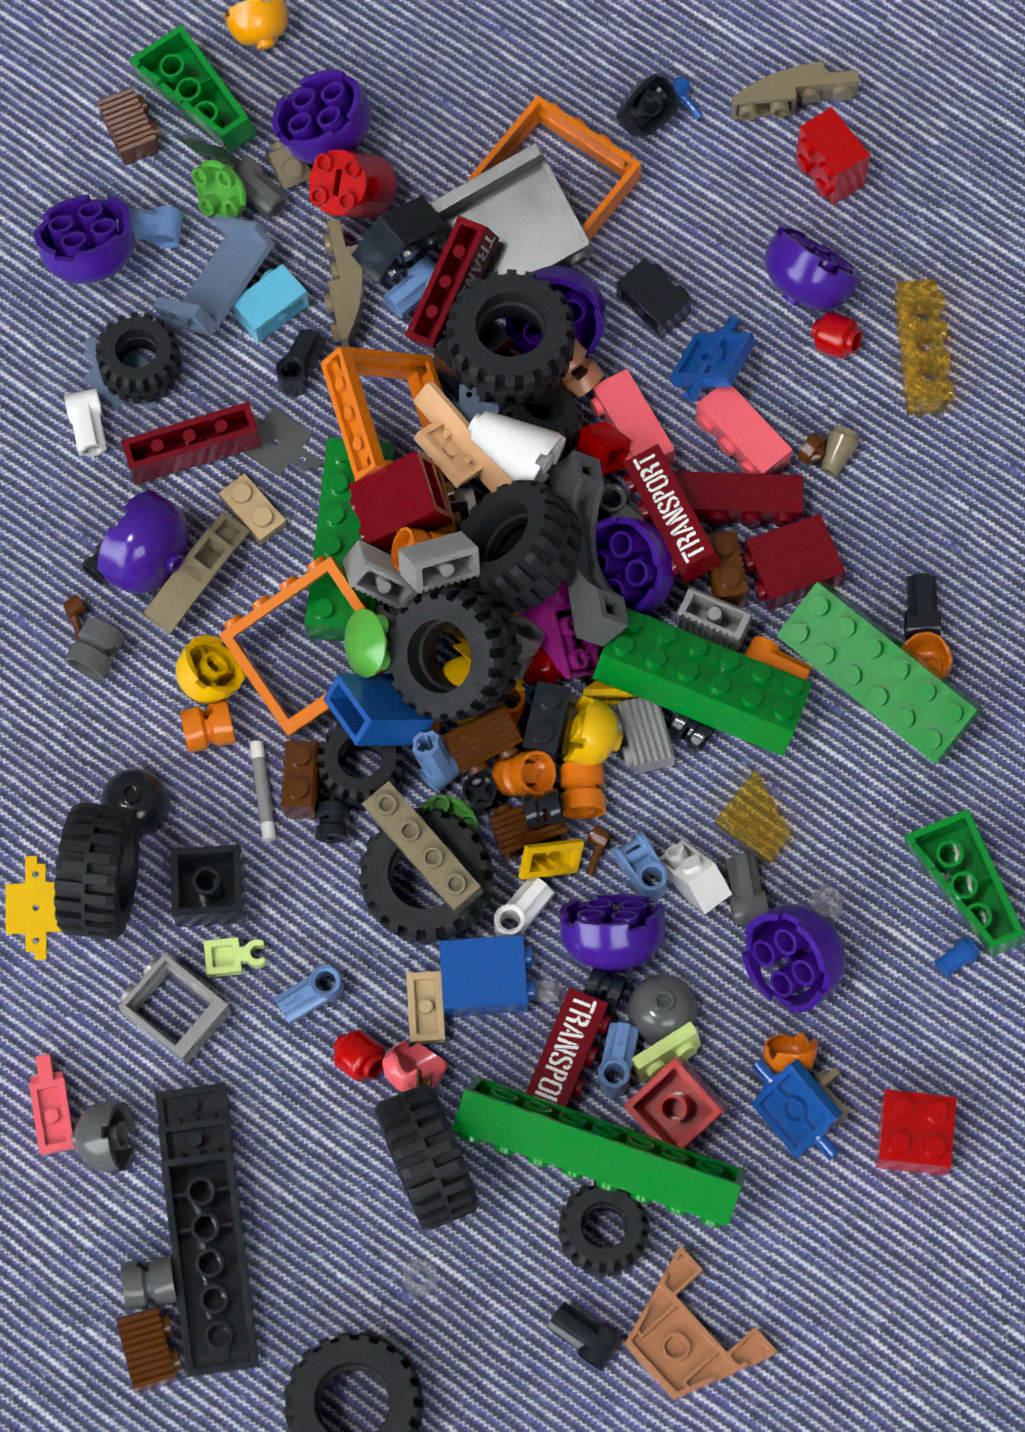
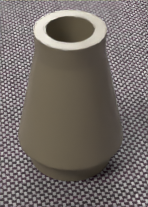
(839, 448)

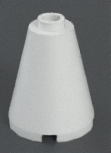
(517, 446)

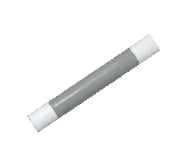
(262, 791)

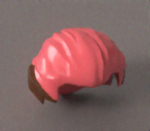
(413, 1066)

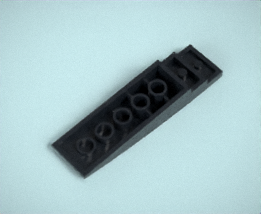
(206, 1230)

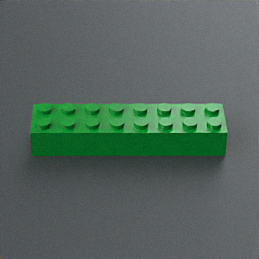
(599, 1151)

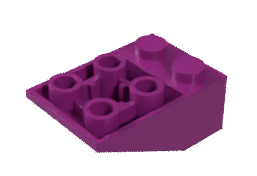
(569, 654)

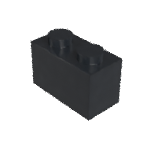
(654, 297)
(547, 719)

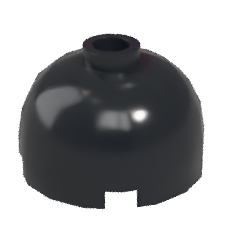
(142, 794)

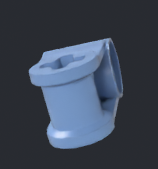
(638, 861)

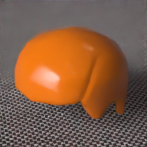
(932, 650)
(784, 1049)

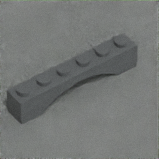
(595, 606)

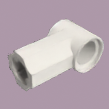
(85, 415)
(523, 907)

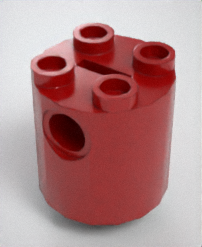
(352, 184)

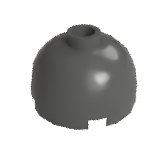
(661, 1006)
(103, 1136)

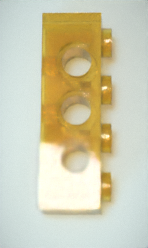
(919, 394)

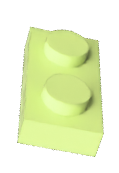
(681, 1042)

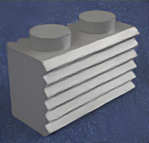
(439, 561)
(374, 573)
(713, 619)
(645, 736)

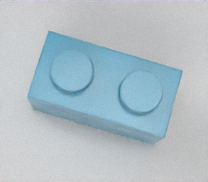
(270, 303)

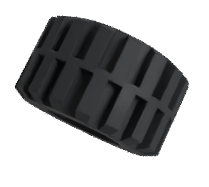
(138, 334)
(553, 411)
(352, 789)
(596, 1259)

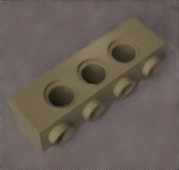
(422, 848)

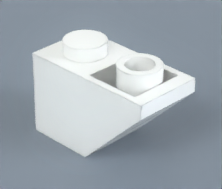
(695, 876)

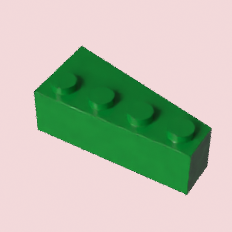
(189, 82)
(965, 874)

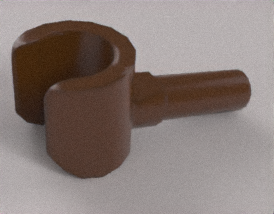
(73, 608)
(600, 839)

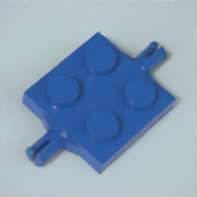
(713, 359)
(796, 1108)

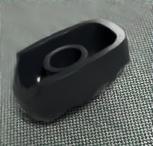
(648, 106)

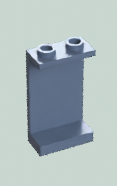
(221, 279)

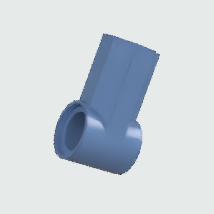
(158, 226)
(408, 292)
(435, 760)
(306, 996)
(617, 1056)

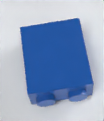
(374, 711)
(485, 976)

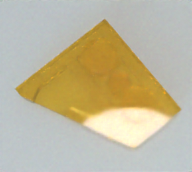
(754, 820)

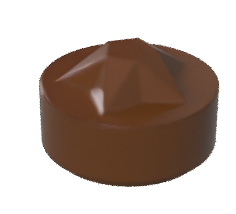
(812, 449)

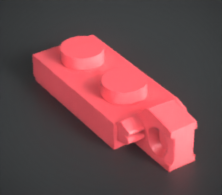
(51, 1108)

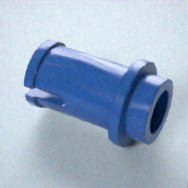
(957, 956)

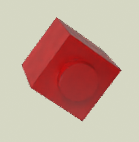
(605, 444)

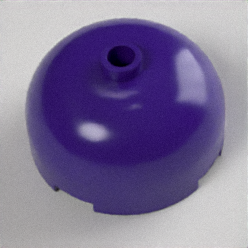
(322, 115)
(82, 239)
(809, 271)
(586, 304)
(145, 544)
(635, 562)
(612, 939)
(809, 947)

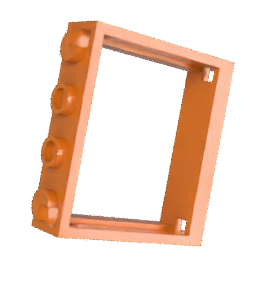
(579, 135)
(350, 405)
(266, 605)

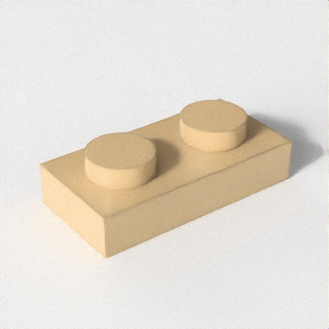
(252, 509)
(425, 1007)

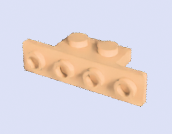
(450, 444)

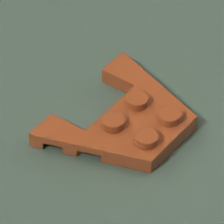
(678, 1347)

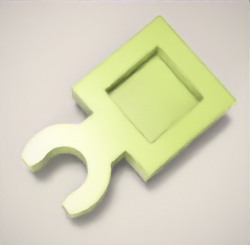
(226, 956)

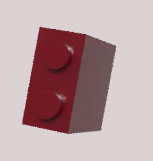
(398, 497)
(792, 561)

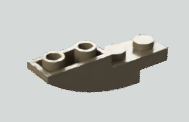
(780, 91)
(345, 289)
(196, 572)

